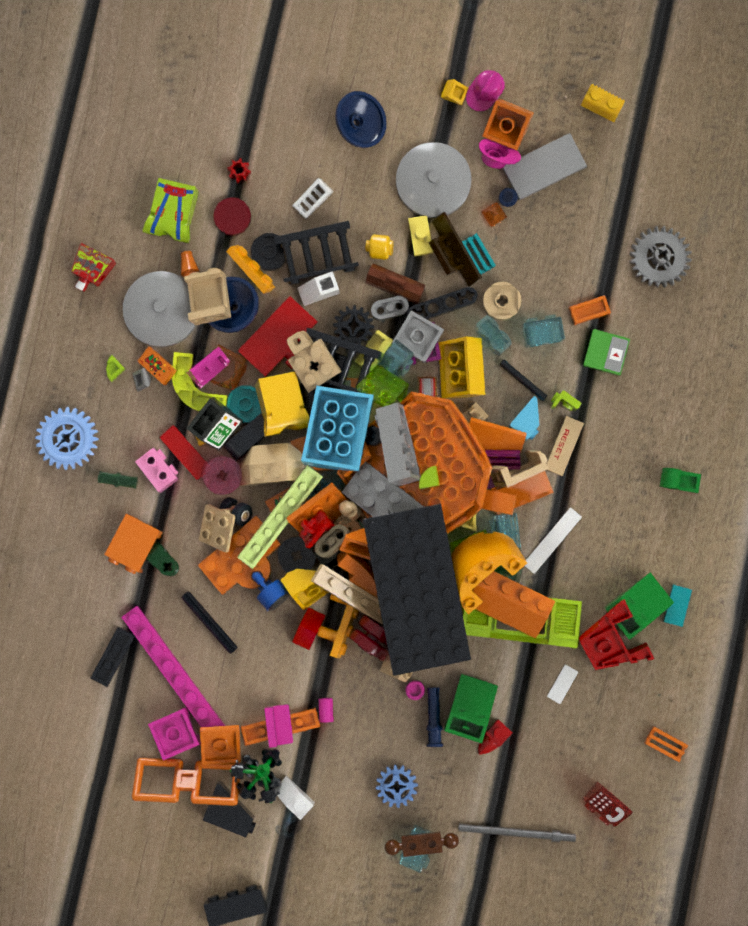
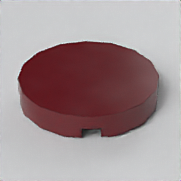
(232, 216)

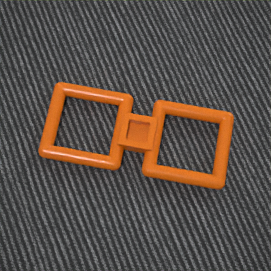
(183, 781)

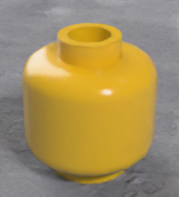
(379, 247)

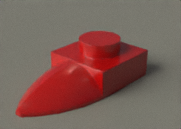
(494, 737)

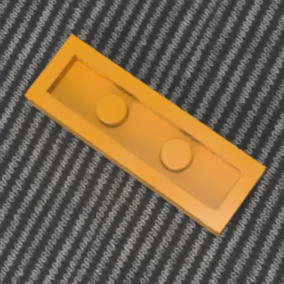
(251, 268)

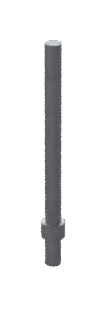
(554, 836)

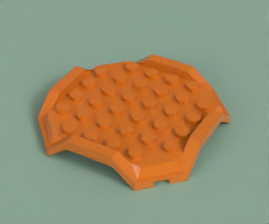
(446, 441)

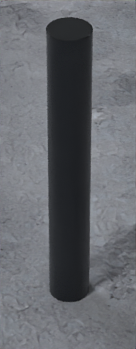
(523, 380)

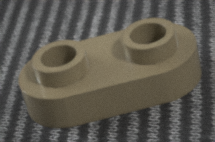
(332, 540)

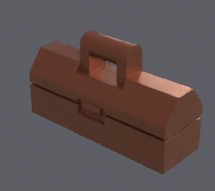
(395, 283)

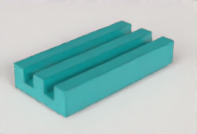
(491, 263)

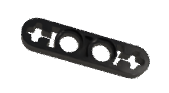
(440, 302)

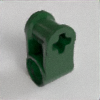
(160, 557)

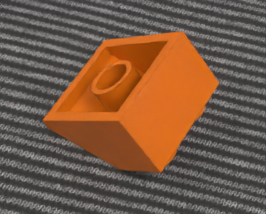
(507, 124)

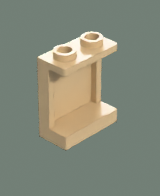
(208, 296)
(536, 464)

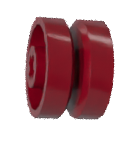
(372, 639)

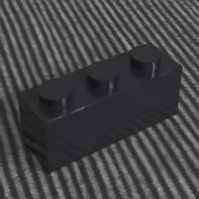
(235, 905)

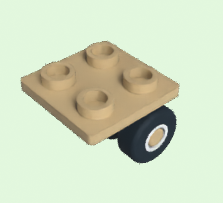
(219, 522)

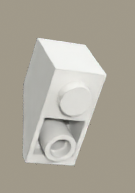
(318, 289)

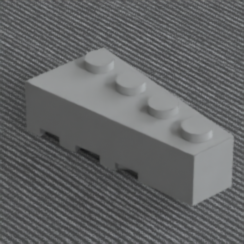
(397, 445)

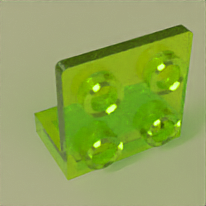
(384, 386)

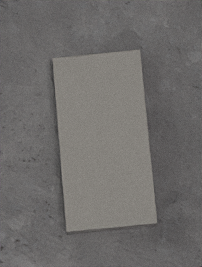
(545, 166)

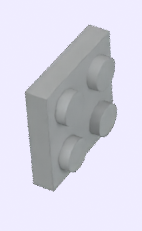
(419, 335)

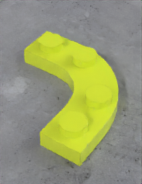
(185, 387)

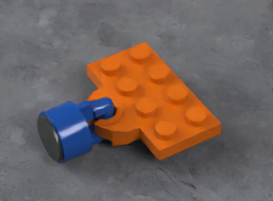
(227, 570)

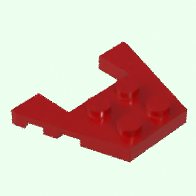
(605, 644)

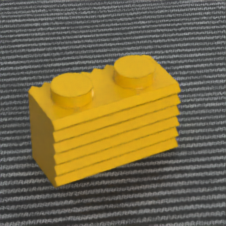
(602, 103)

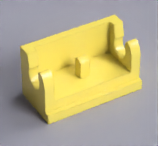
(378, 342)

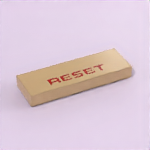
(564, 445)

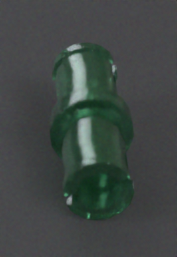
(117, 479)

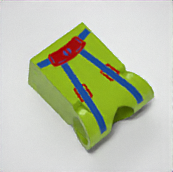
(172, 210)

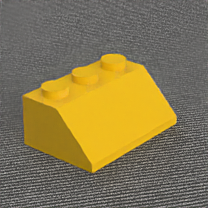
(461, 368)

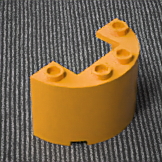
(478, 558)

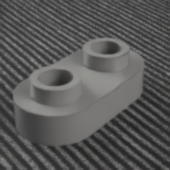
(389, 308)

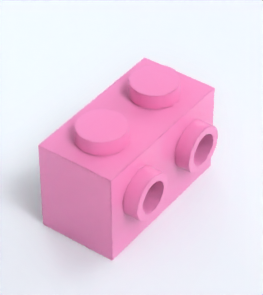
(157, 470)

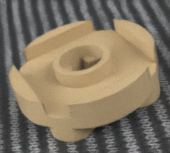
(509, 293)

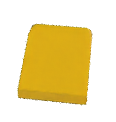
(454, 92)

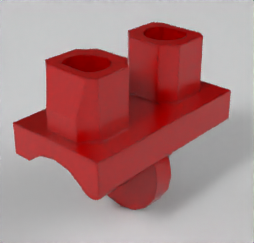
(313, 529)

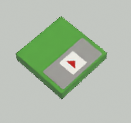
(606, 352)

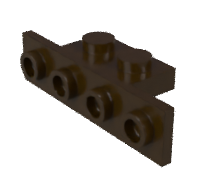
(452, 252)

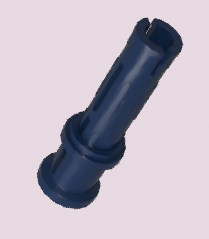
(434, 727)

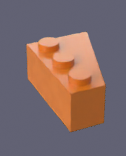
(528, 490)

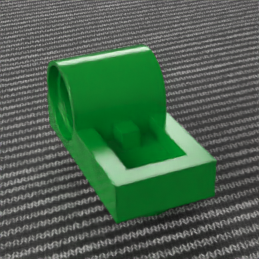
(680, 480)

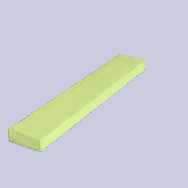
(277, 519)

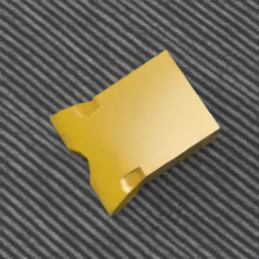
(281, 403)

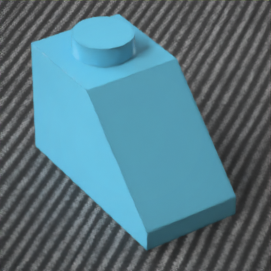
(527, 419)

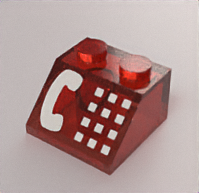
(606, 804)

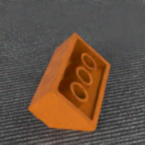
(513, 604)

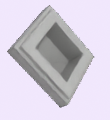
(141, 379)

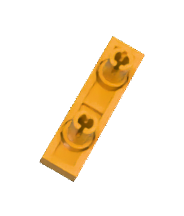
(340, 636)

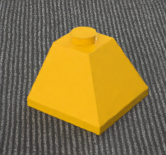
(302, 588)

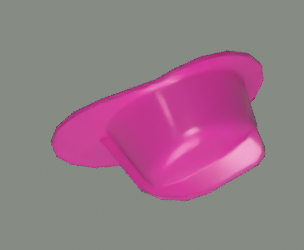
(485, 90)
(497, 155)

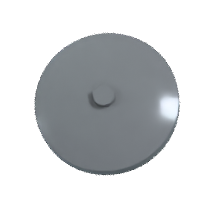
(433, 180)
(158, 309)

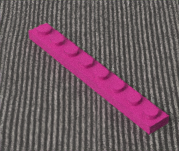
(171, 668)

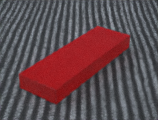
(183, 451)

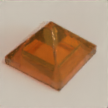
(494, 214)

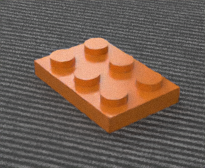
(325, 500)

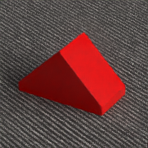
(308, 628)

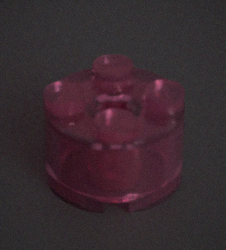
(212, 468)

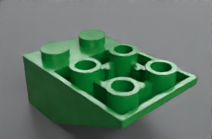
(646, 602)
(471, 708)

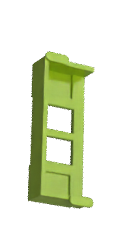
(559, 629)

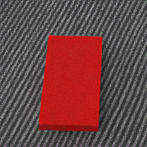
(269, 343)

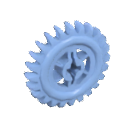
(80, 426)

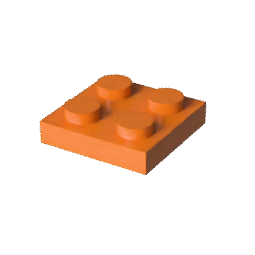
(220, 744)

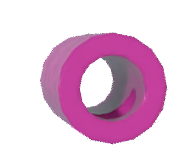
(325, 710)

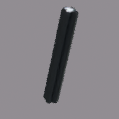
(209, 622)

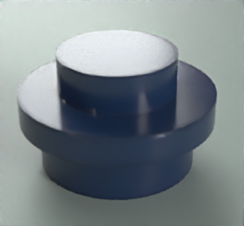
(508, 197)

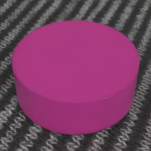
(415, 690)

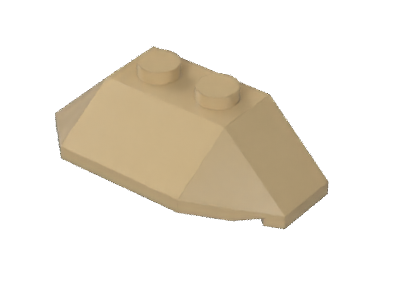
(271, 464)

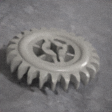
(649, 243)

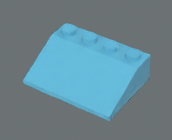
(337, 429)

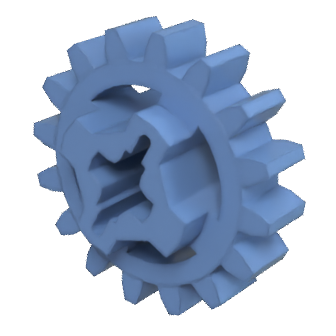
(397, 794)

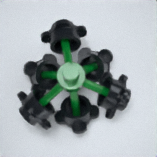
(261, 773)

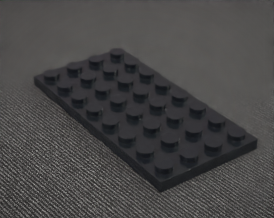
(416, 589)

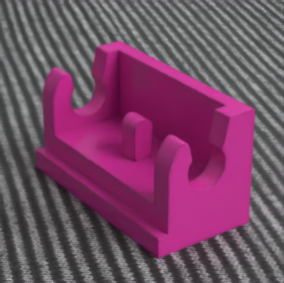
(208, 367)

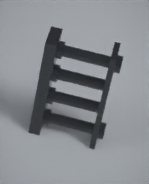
(304, 238)
(351, 350)

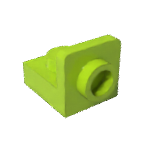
(568, 401)

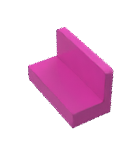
(278, 725)

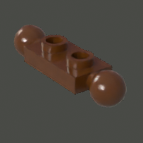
(421, 844)

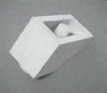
(294, 798)

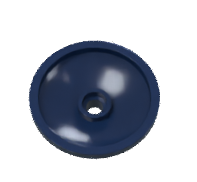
(368, 116)
(246, 299)

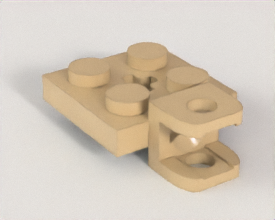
(307, 352)

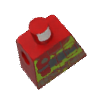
(91, 267)

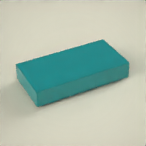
(676, 613)

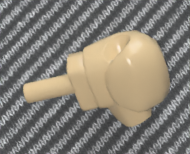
(350, 510)

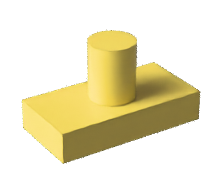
(420, 235)

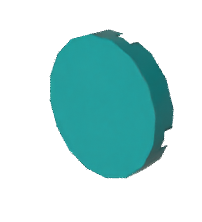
(244, 403)

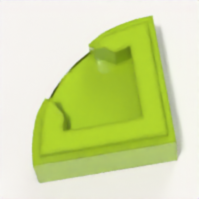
(113, 368)
(429, 478)

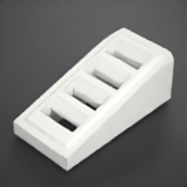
(328, 191)

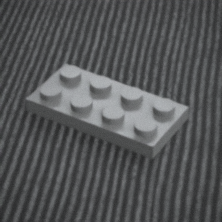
(377, 496)

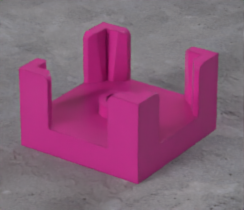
(174, 733)

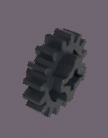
(345, 325)

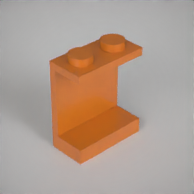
(132, 543)

